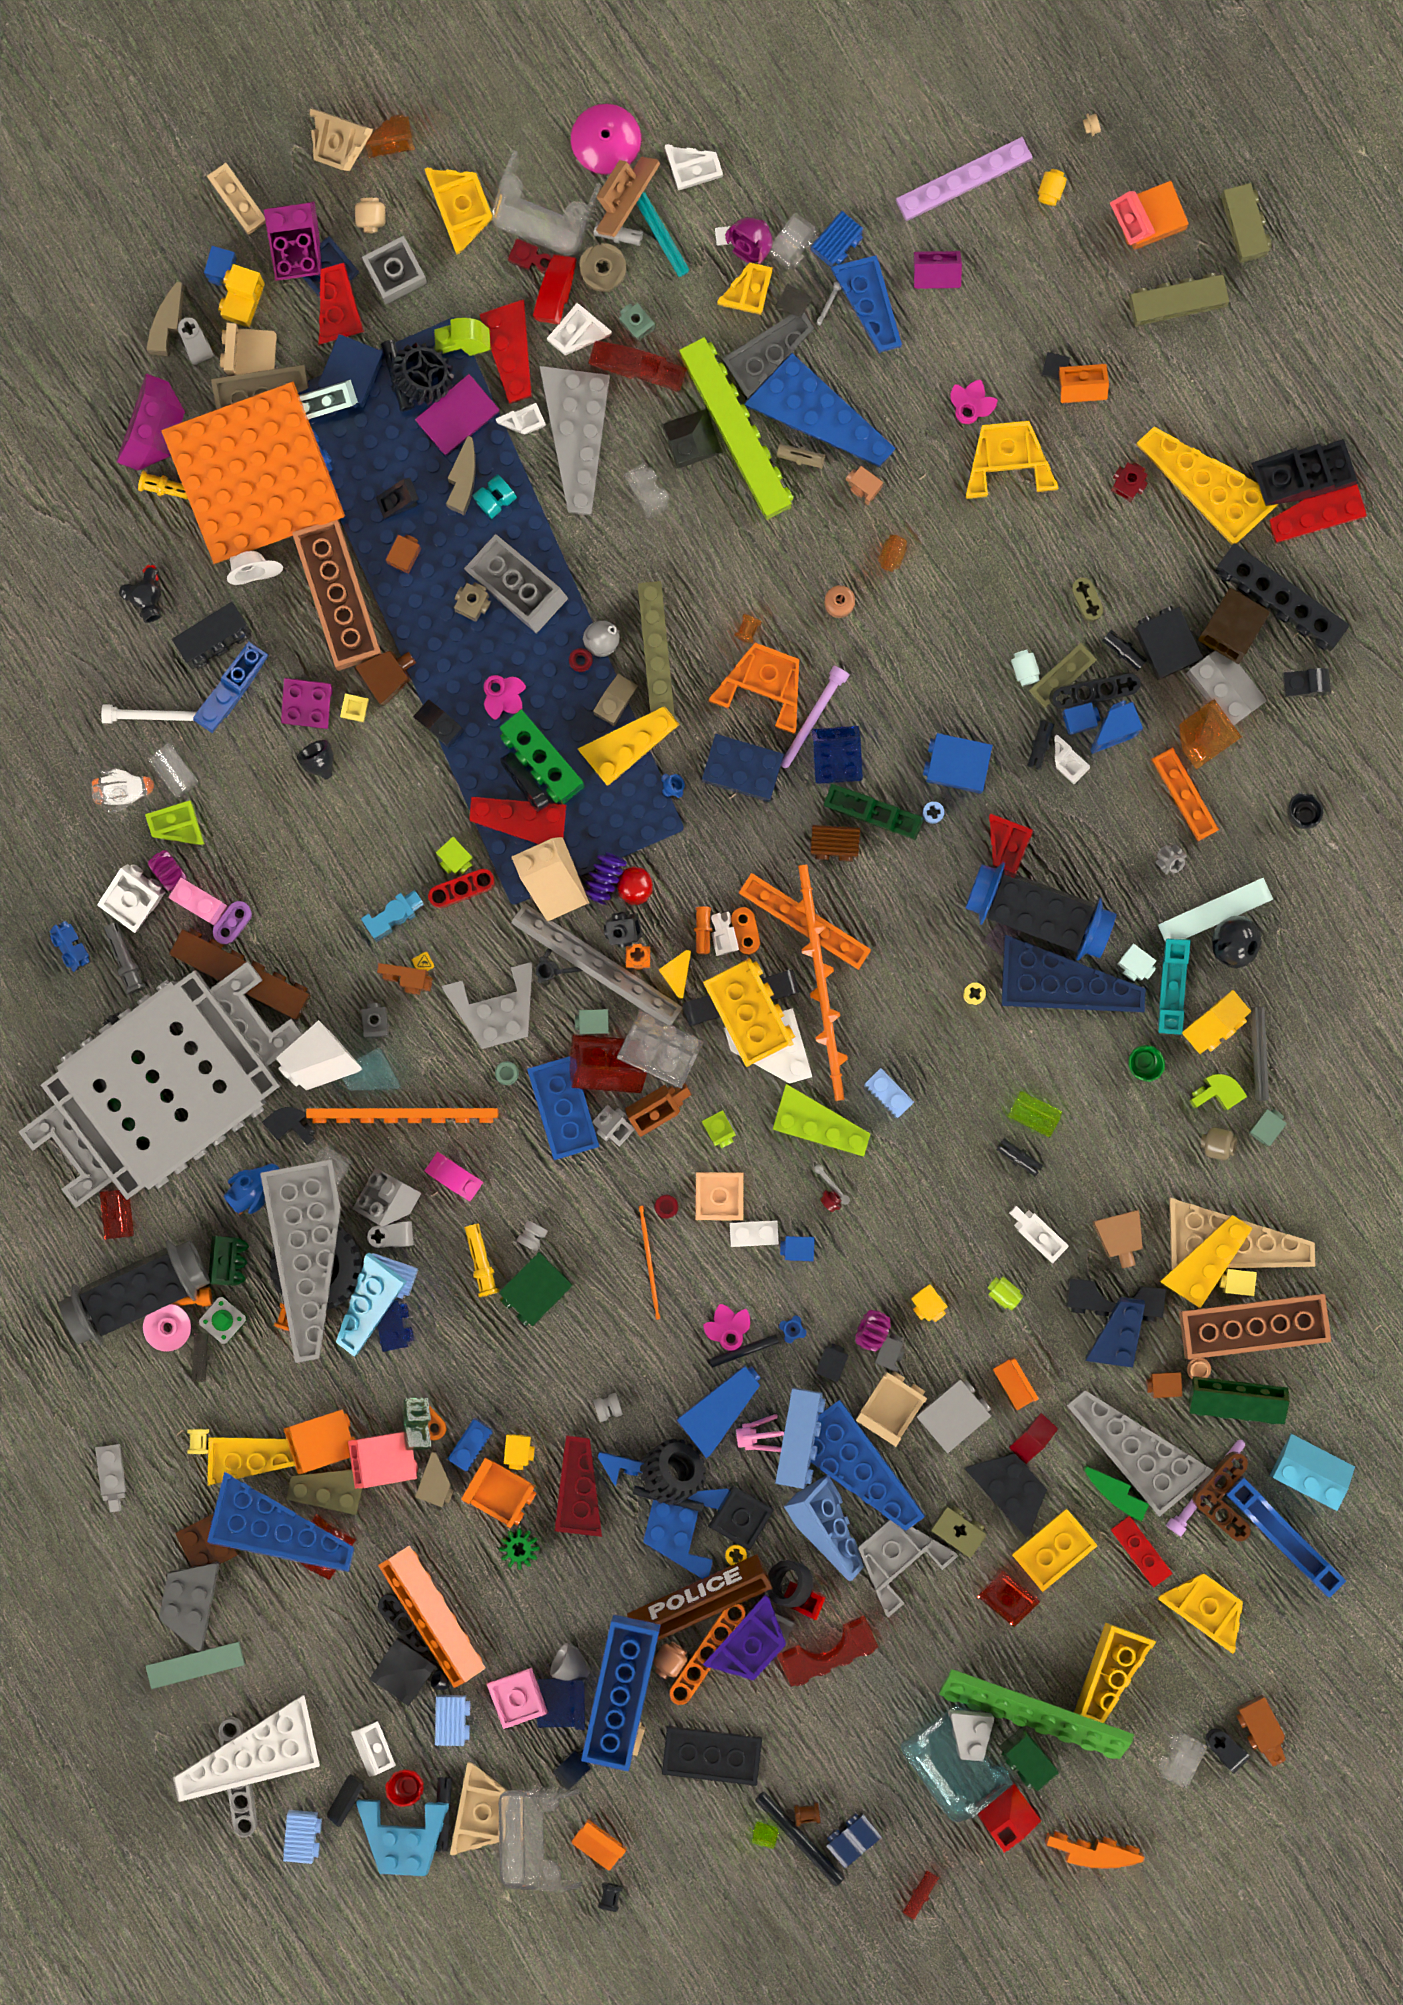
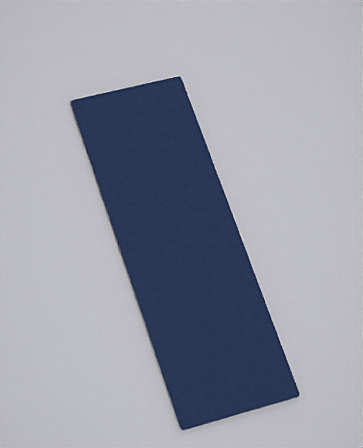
(457, 655)

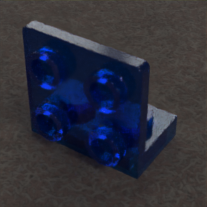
(837, 754)
(394, 1329)
(564, 1703)

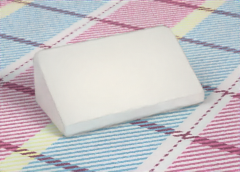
(373, 1749)

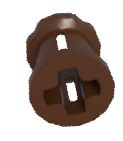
(807, 1814)

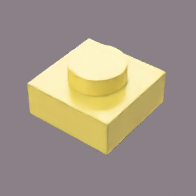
(354, 708)

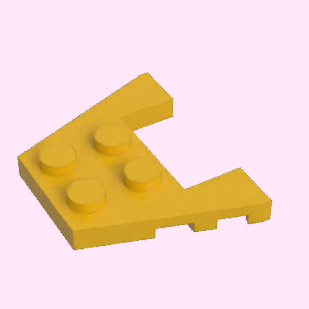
(1008, 448)

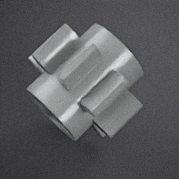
(1171, 859)

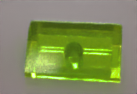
(1035, 1114)

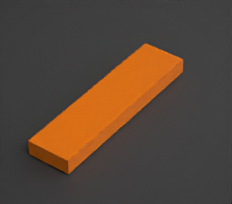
(1185, 794)

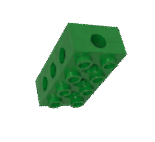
(521, 726)

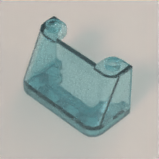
(957, 1784)

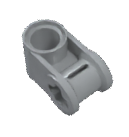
(196, 343)
(396, 1235)

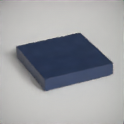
(330, 256)

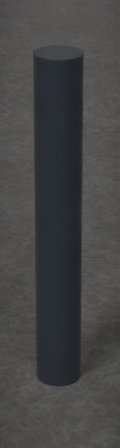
(744, 1350)
(688, 1503)

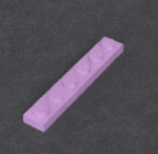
(964, 179)

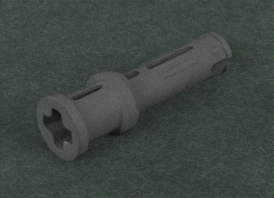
(127, 969)

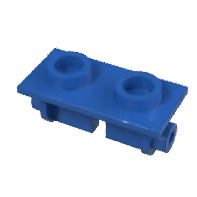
(63, 939)

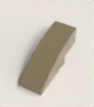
(166, 321)
(463, 478)

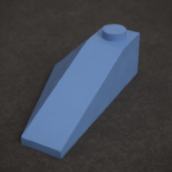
(820, 1518)

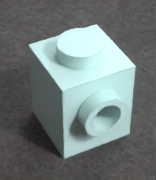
(1137, 963)

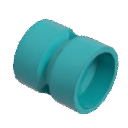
(488, 502)

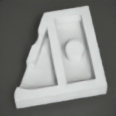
(692, 166)
(577, 331)

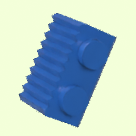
(837, 240)
(470, 1444)

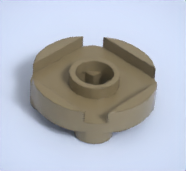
(590, 272)

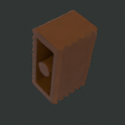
(835, 842)

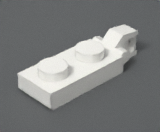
(1039, 1234)

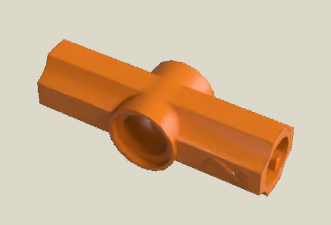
(637, 956)

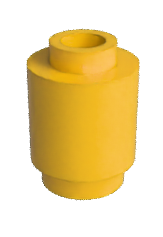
(1051, 187)

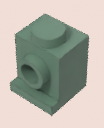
(636, 330)

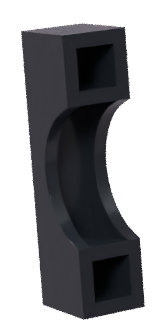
(1084, 1295)

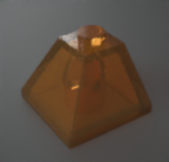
(391, 137)
(1207, 734)

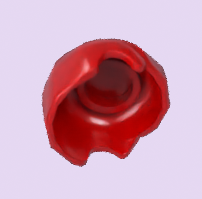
(635, 885)
(404, 1788)

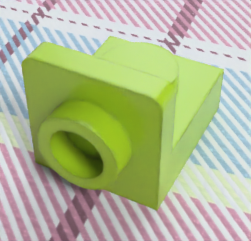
(719, 1129)

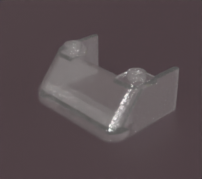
(539, 224)
(523, 1840)

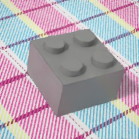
(394, 270)

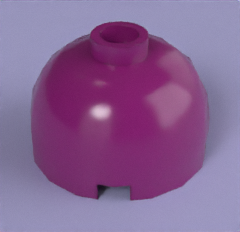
(750, 238)

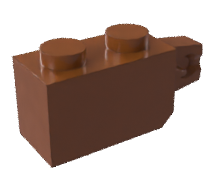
(656, 1108)
(1263, 1729)

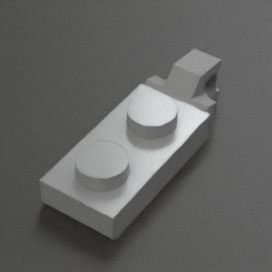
(111, 1475)

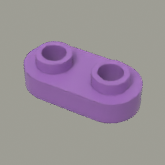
(232, 923)

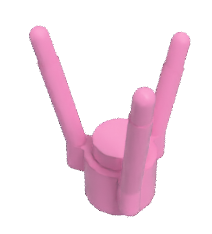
(747, 1437)

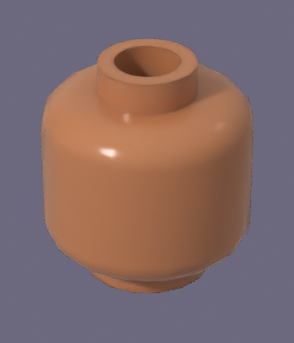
(843, 609)
(670, 1660)

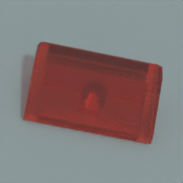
(116, 1215)

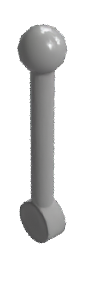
(836, 285)
(819, 1169)

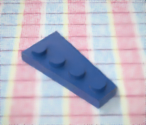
(868, 296)

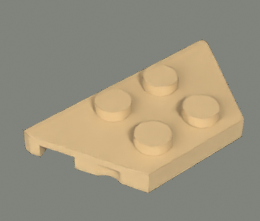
(337, 140)
(478, 1811)

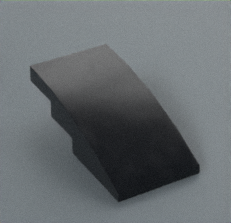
(1304, 473)

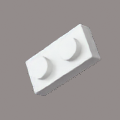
(754, 1233)

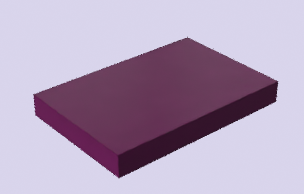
(457, 415)

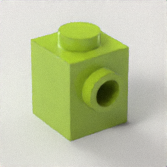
(454, 857)

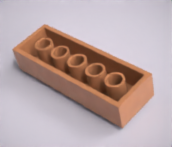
(337, 594)
(1255, 1326)

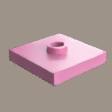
(517, 1698)

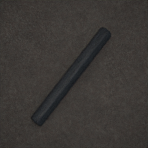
(799, 1838)

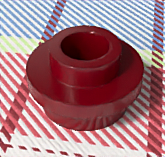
(577, 653)
(831, 1200)

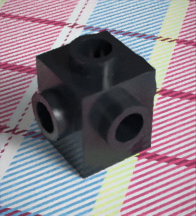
(623, 929)

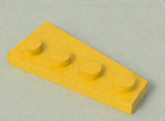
(625, 746)
(1204, 1266)
(246, 1457)

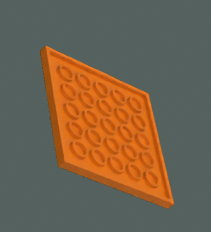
(253, 472)

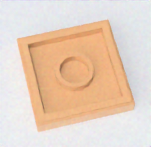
(719, 1196)

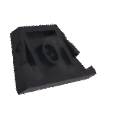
(1011, 1489)

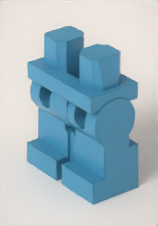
(394, 914)

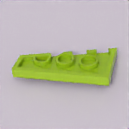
(814, 1122)

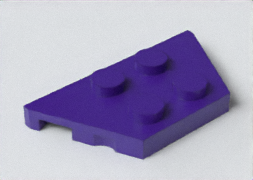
(750, 1644)

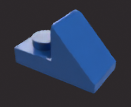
(613, 1463)

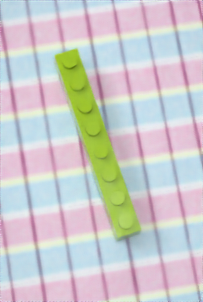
(735, 428)

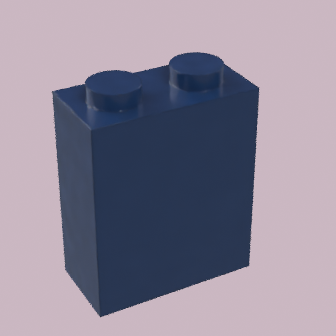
(352, 362)

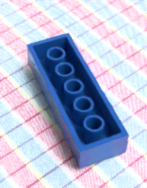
(620, 1692)

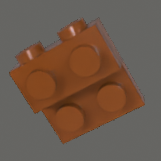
(411, 979)

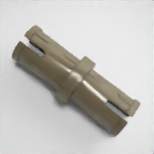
(801, 456)

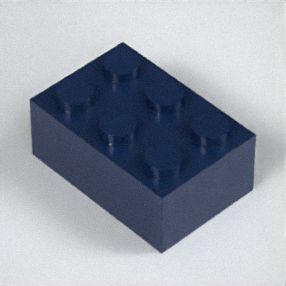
(742, 767)

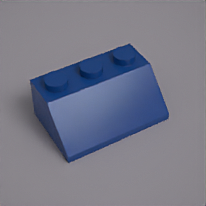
(1117, 727)

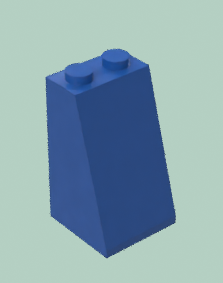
(716, 1412)

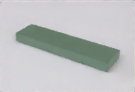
(195, 1665)

